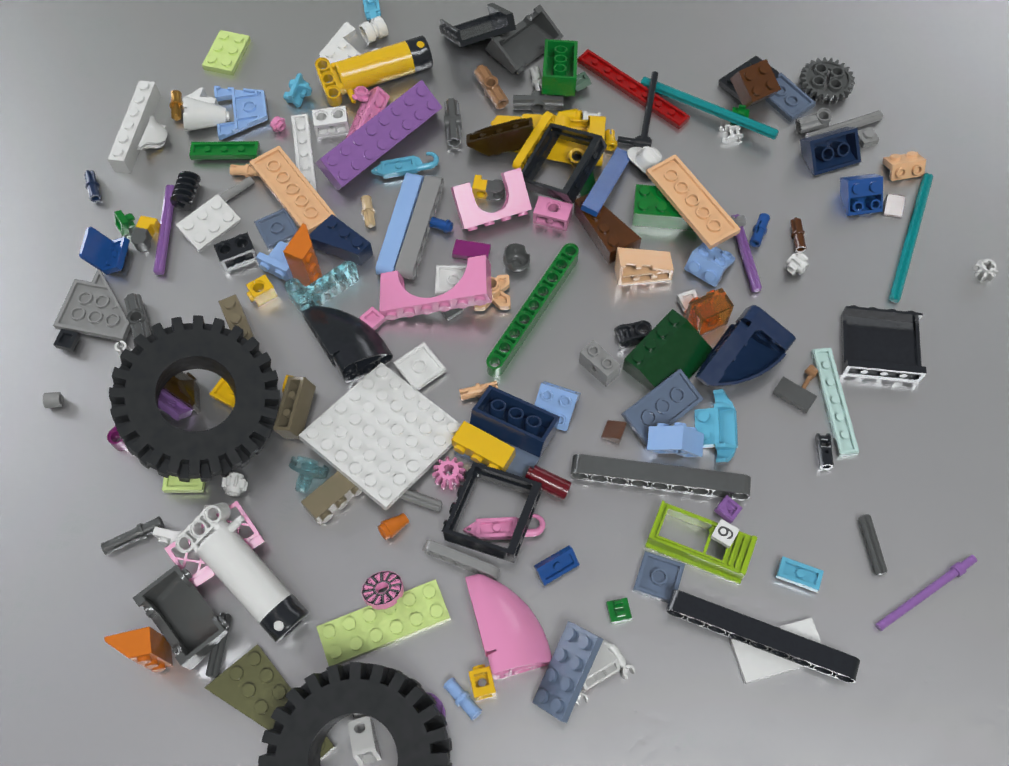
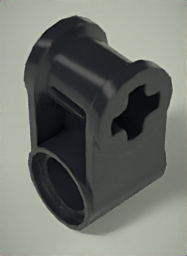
(630, 333)

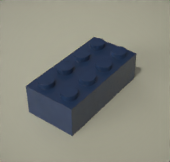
(514, 421)

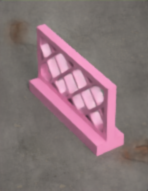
(206, 573)

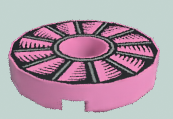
(381, 580)

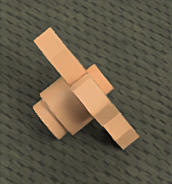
(499, 298)

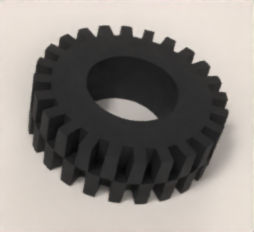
(185, 348)
(362, 689)

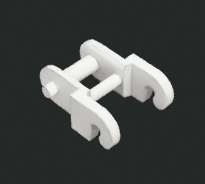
(727, 128)

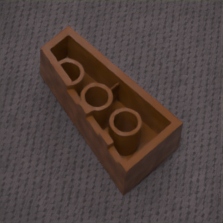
(606, 231)

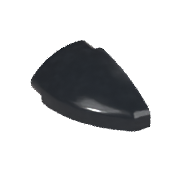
(347, 341)

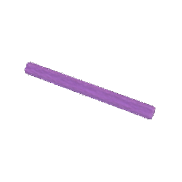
(164, 232)

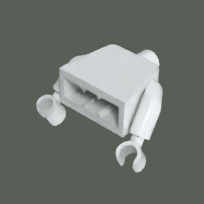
(606, 663)

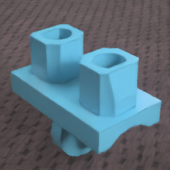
(298, 90)

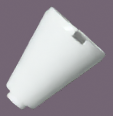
(202, 115)

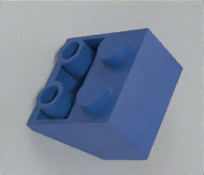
(862, 194)

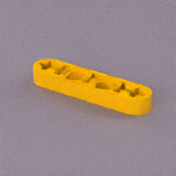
(533, 140)

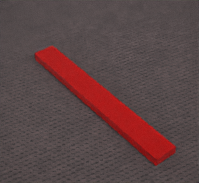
(632, 88)

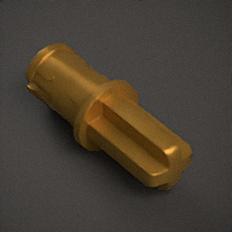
(176, 105)

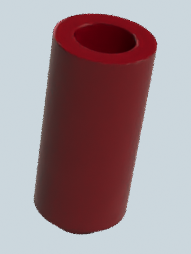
(550, 482)

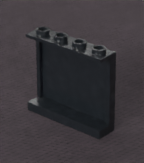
(496, 23)
(881, 343)

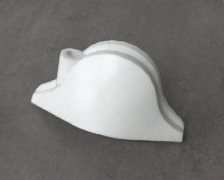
(154, 135)

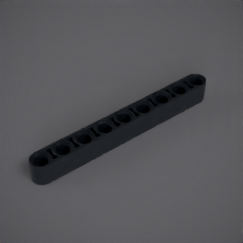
(763, 636)

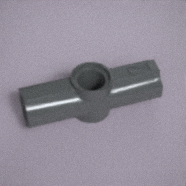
(537, 102)
(452, 122)
(135, 312)

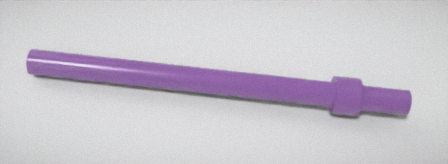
(957, 570)

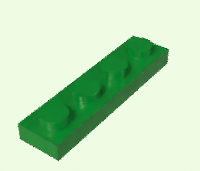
(224, 150)

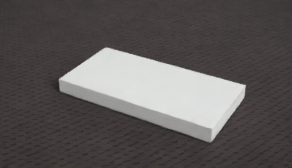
(759, 664)

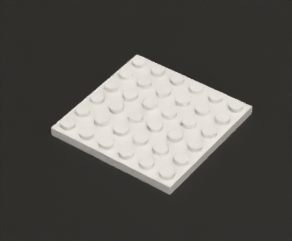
(382, 435)

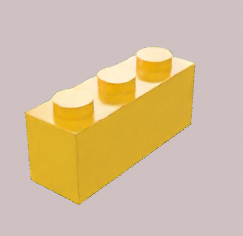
(483, 447)

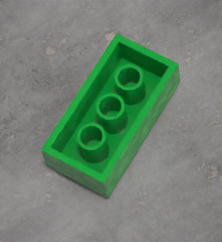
(559, 67)
(655, 211)

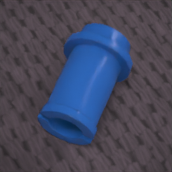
(440, 224)

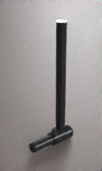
(644, 140)

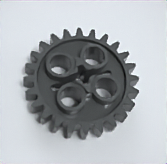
(839, 82)

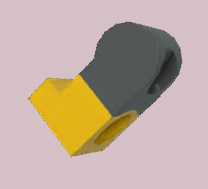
(488, 189)
(144, 232)

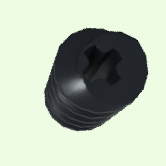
(185, 190)

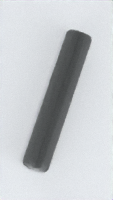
(872, 544)
(217, 652)

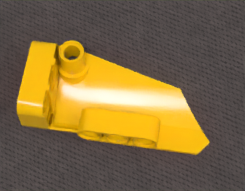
(563, 149)

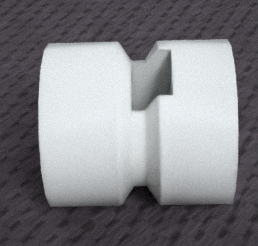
(372, 30)

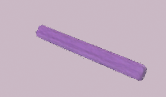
(747, 259)

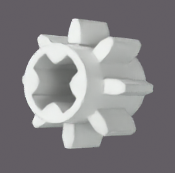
(797, 263)
(985, 270)
(234, 484)

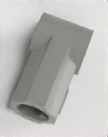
(814, 122)

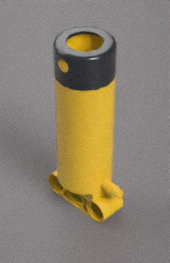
(372, 68)

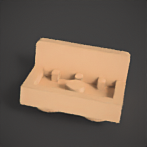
(905, 165)

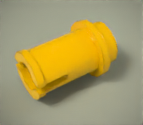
(610, 140)

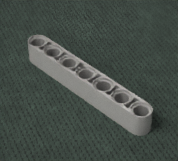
(419, 227)

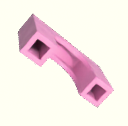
(516, 202)

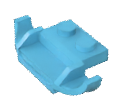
(719, 426)

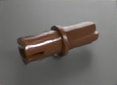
(798, 235)

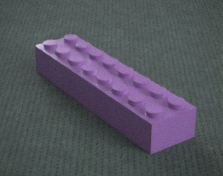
(378, 135)

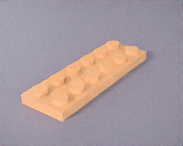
(291, 188)
(693, 201)

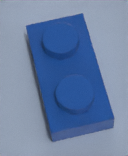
(556, 565)

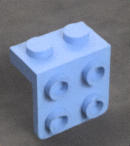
(275, 262)
(709, 263)

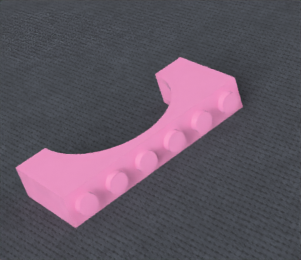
(471, 290)

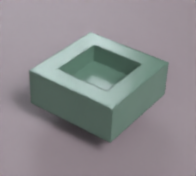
(582, 81)

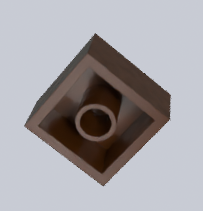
(755, 83)

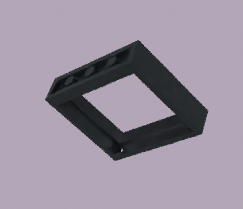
(577, 180)
(502, 478)

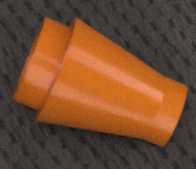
(391, 526)

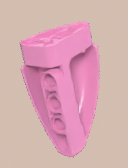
(507, 628)

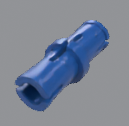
(759, 230)

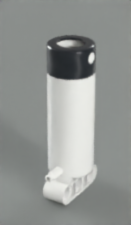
(242, 571)

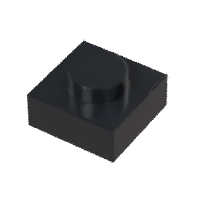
(67, 340)

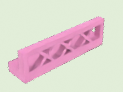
(377, 102)

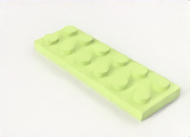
(373, 628)

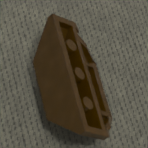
(501, 137)
(185, 389)

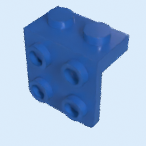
(103, 252)

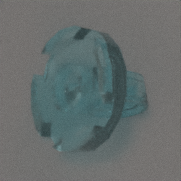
(308, 470)

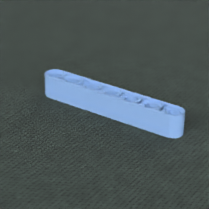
(399, 223)

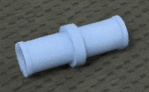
(462, 698)

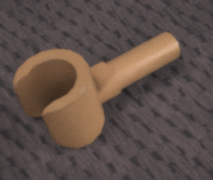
(811, 371)

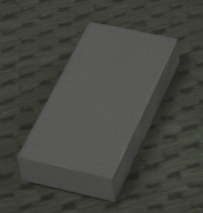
(794, 394)

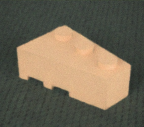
(642, 266)

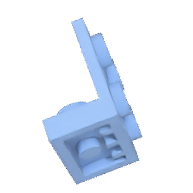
(558, 401)

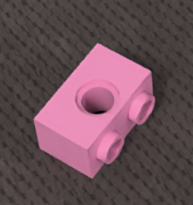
(552, 213)

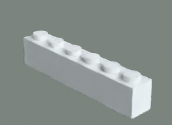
(142, 106)

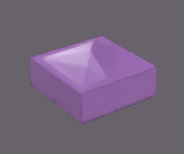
(728, 509)

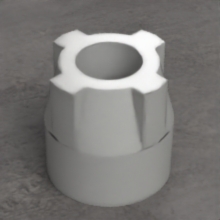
(53, 400)

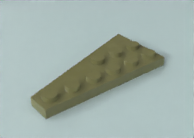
(256, 690)

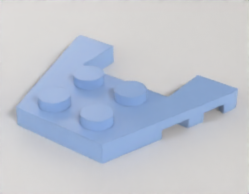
(248, 109)

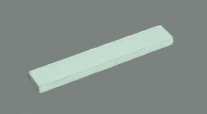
(835, 402)

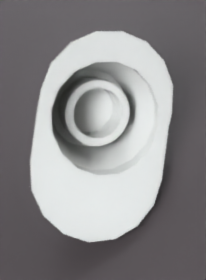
(644, 157)

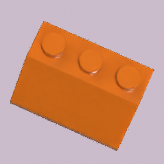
(302, 257)
(144, 647)

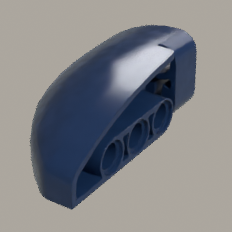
(746, 349)

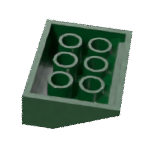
(665, 350)

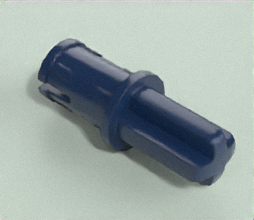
(92, 186)

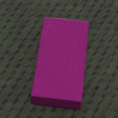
(467, 249)

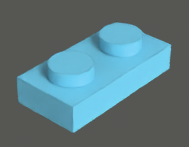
(799, 574)

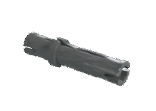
(128, 537)

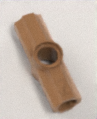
(491, 87)

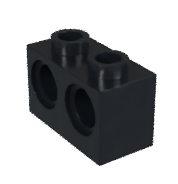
(235, 251)

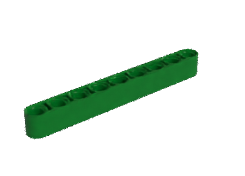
(531, 316)

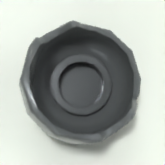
(516, 257)

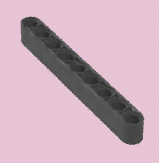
(661, 476)

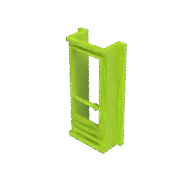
(735, 559)

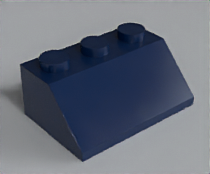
(831, 150)

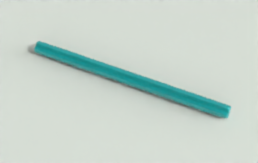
(713, 109)
(911, 238)

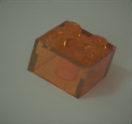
(709, 311)

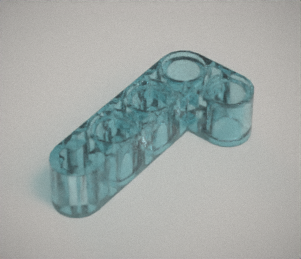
(344, 276)

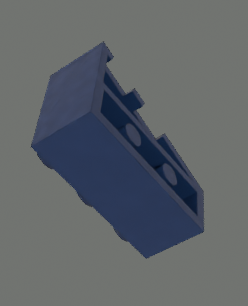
(340, 240)

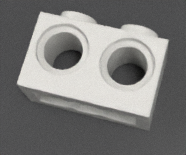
(330, 121)

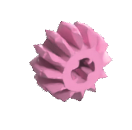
(449, 466)

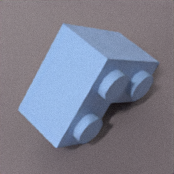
(675, 440)

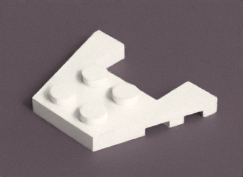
(338, 47)

